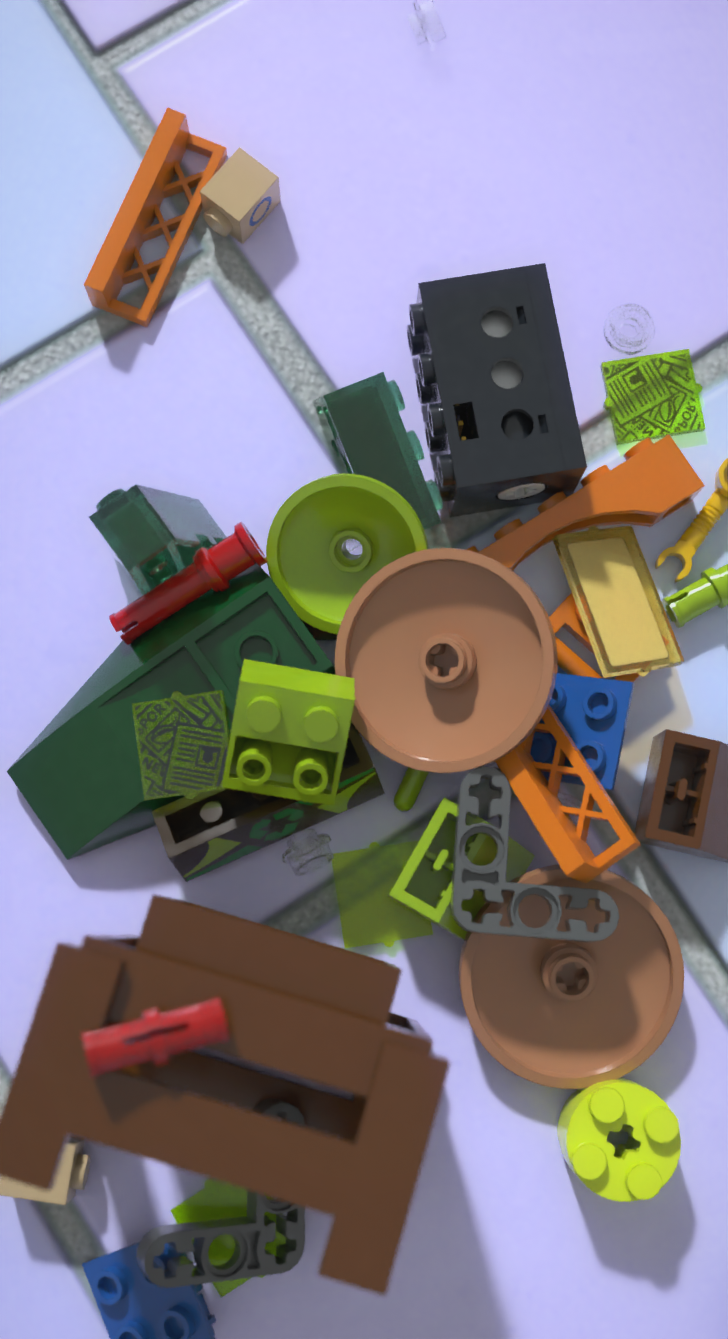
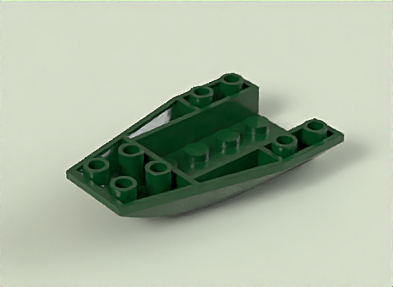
(86, 763)

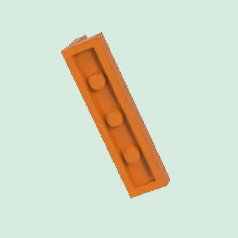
(138, 212)
(551, 817)

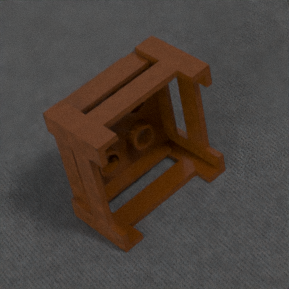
(284, 1008)

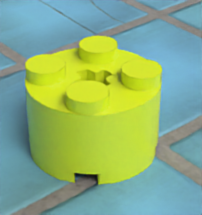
(631, 1169)

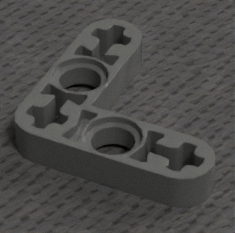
(492, 877)
(249, 1235)

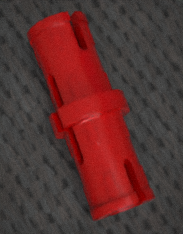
(109, 1050)

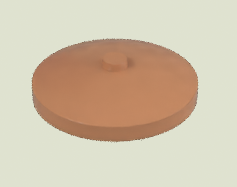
(447, 660)
(573, 1007)

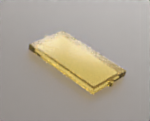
(618, 601)

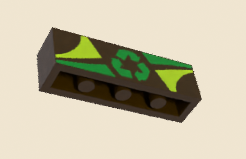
(235, 823)

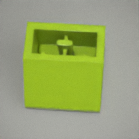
(289, 732)
(428, 873)

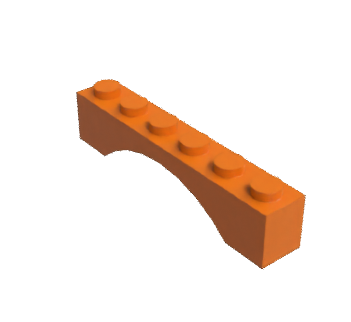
(636, 492)

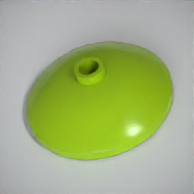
(310, 537)

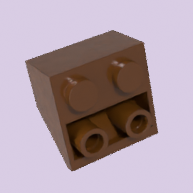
(685, 796)

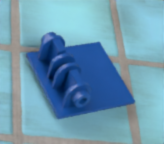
(596, 720)
(140, 1309)

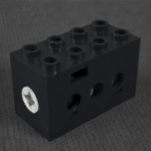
(499, 362)

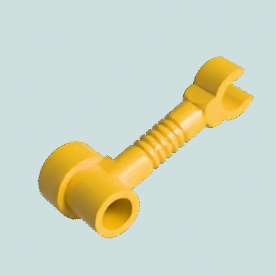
(701, 525)

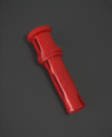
(210, 570)

